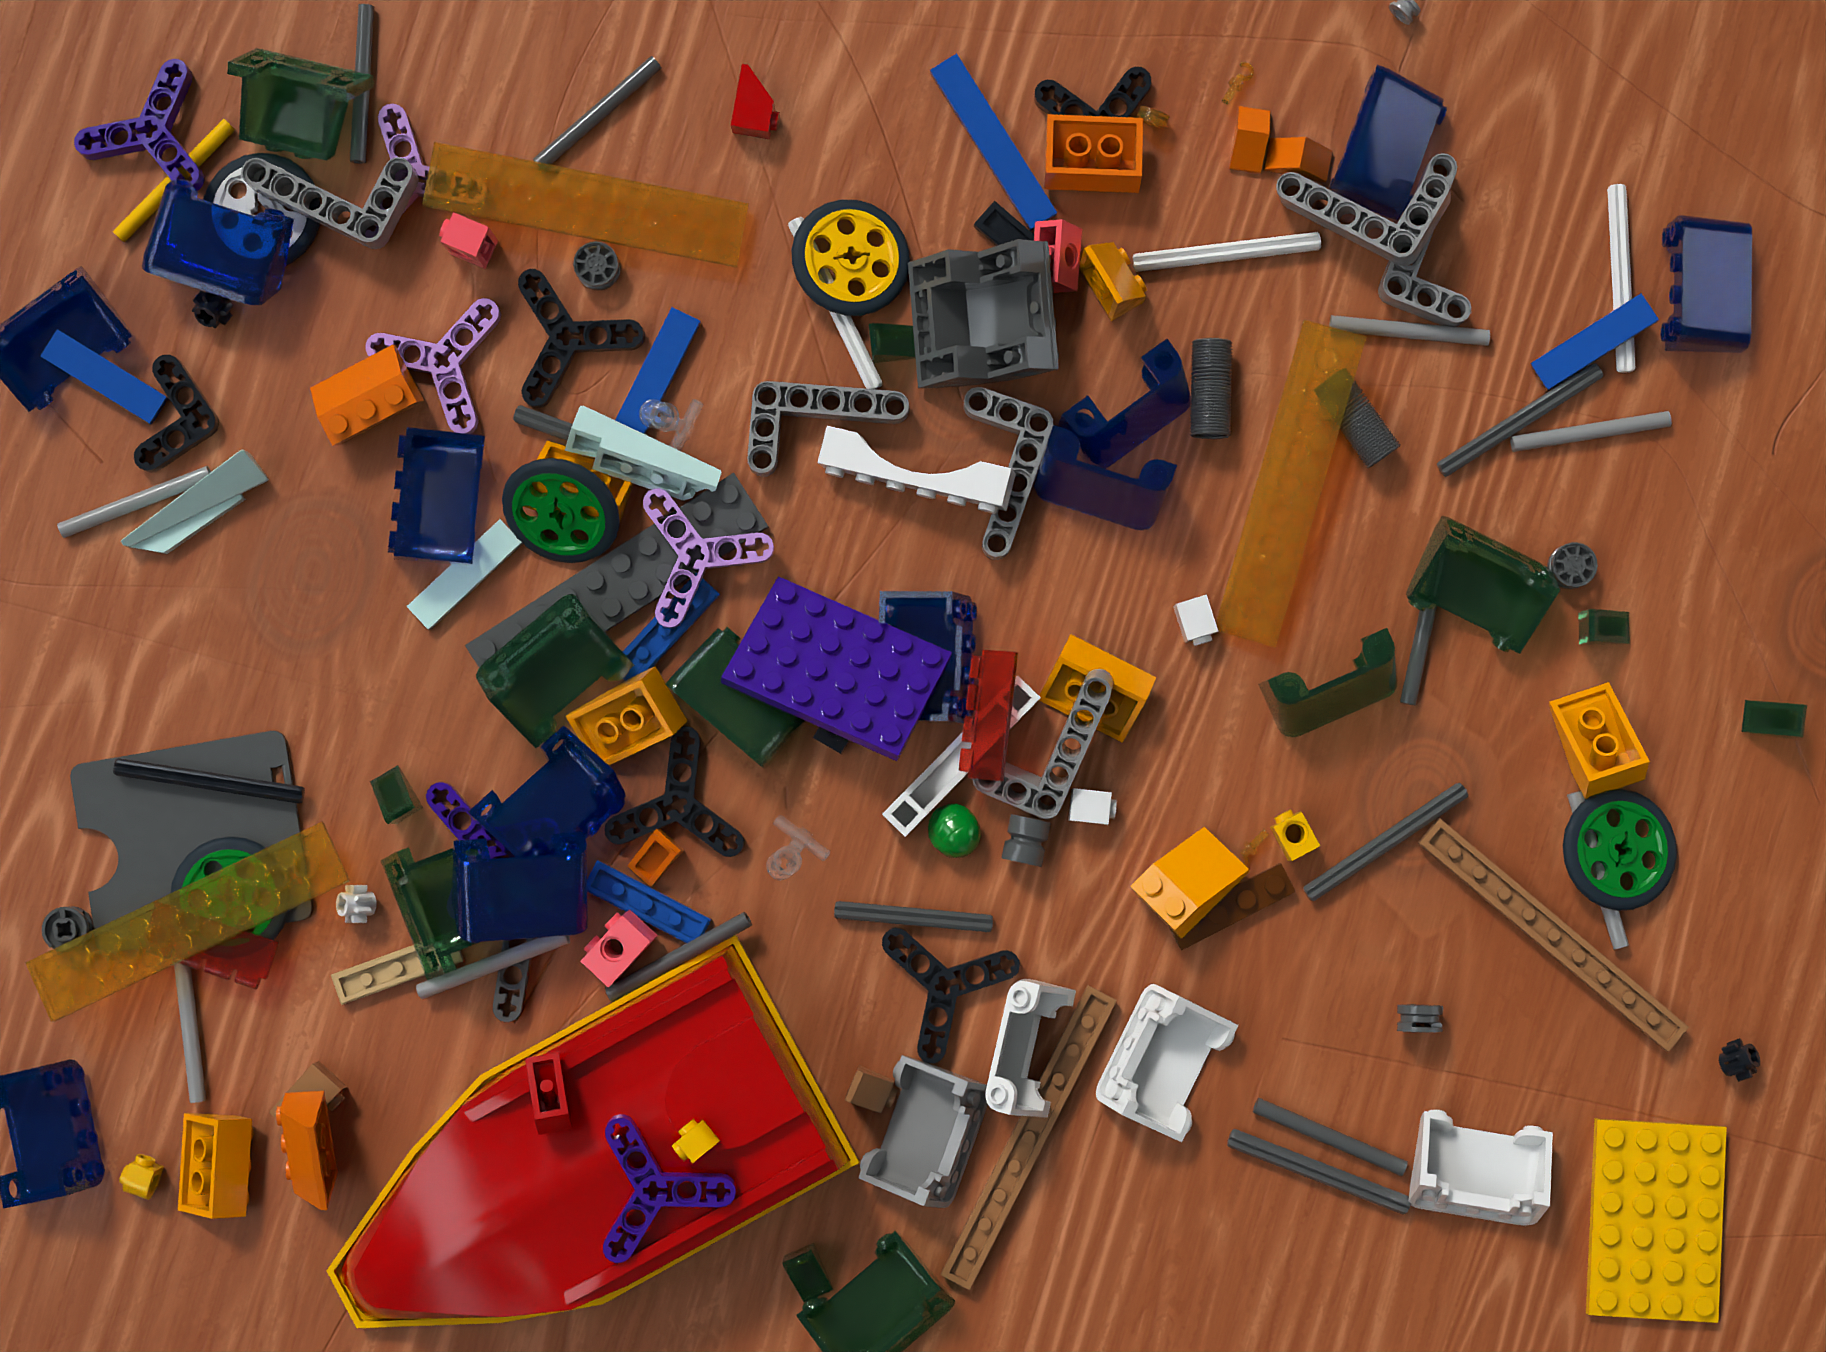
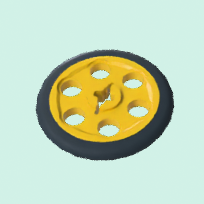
(865, 219)

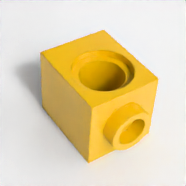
(1306, 842)

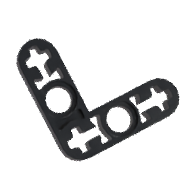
(1124, 83)
(185, 424)

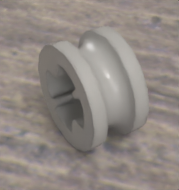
(1404, 10)

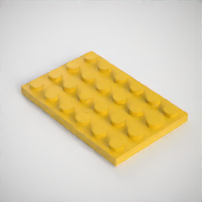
(1656, 1220)

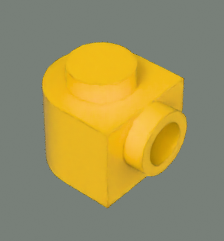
(695, 1140)
(141, 1176)

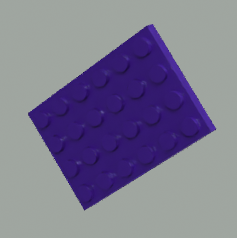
(836, 668)

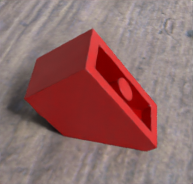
(753, 107)
(548, 1093)

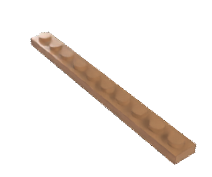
(1553, 935)
(1027, 1139)

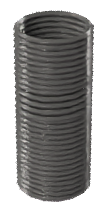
(1212, 397)
(1366, 429)

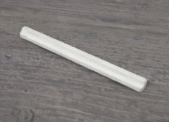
(1226, 251)
(1620, 267)
(848, 330)

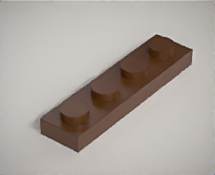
(1240, 903)

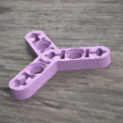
(413, 158)
(453, 373)
(709, 549)

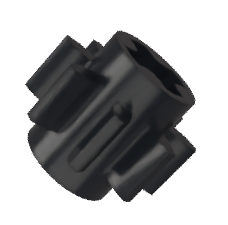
(212, 309)
(1739, 1060)

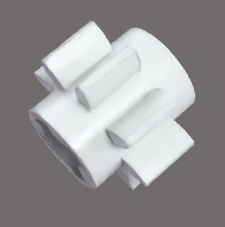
(356, 904)

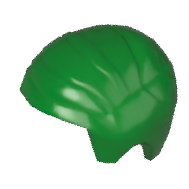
(954, 830)

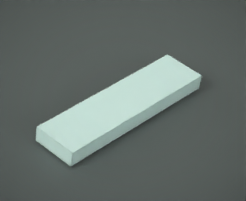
(460, 579)

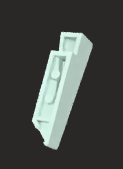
(638, 457)
(198, 505)

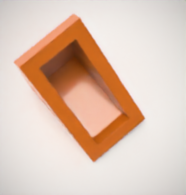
(1250, 139)
(1298, 156)
(655, 857)

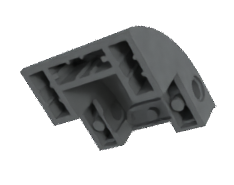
(983, 315)

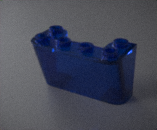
(1710, 285)
(1108, 441)
(436, 496)
(947, 622)
(564, 796)
(520, 894)
(49, 1133)

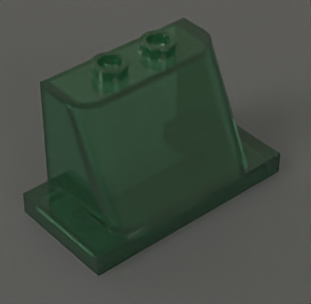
(294, 102)
(426, 906)

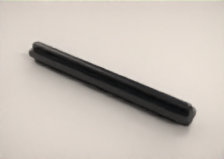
(209, 780)

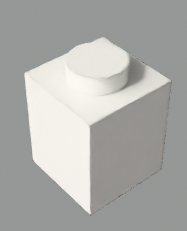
(1196, 620)
(1091, 806)

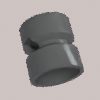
(1026, 840)

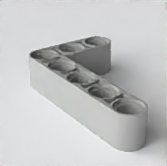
(333, 206)
(1366, 220)
(1407, 277)
(813, 409)
(1023, 469)
(1061, 756)

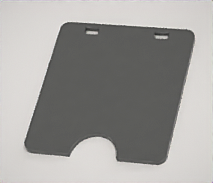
(164, 822)

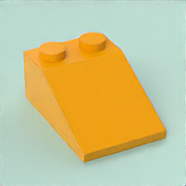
(1111, 279)
(628, 717)
(1598, 740)
(1189, 881)

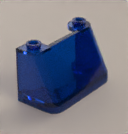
(1387, 143)
(217, 246)
(71, 306)
(1099, 490)

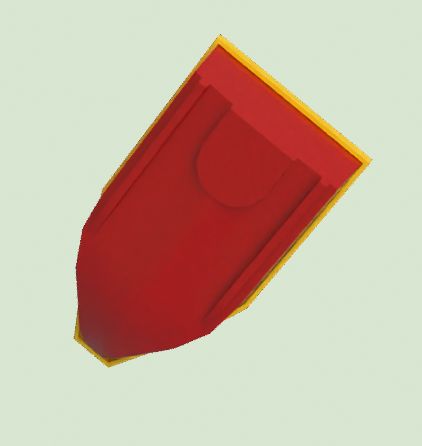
(516, 1221)

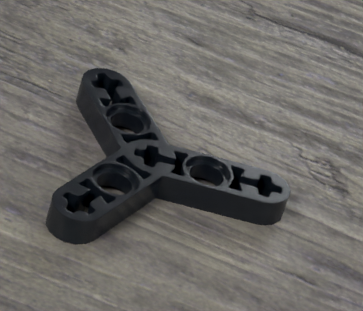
(555, 347)
(684, 790)
(937, 998)

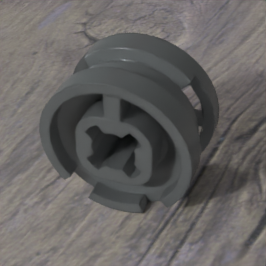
(596, 265)
(1573, 565)
(65, 925)
(1412, 1014)

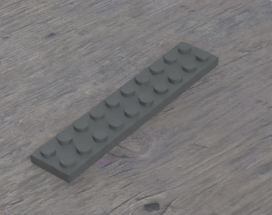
(639, 568)

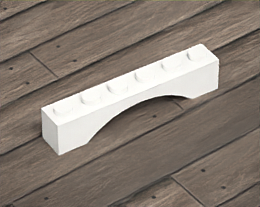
(978, 484)
(944, 773)

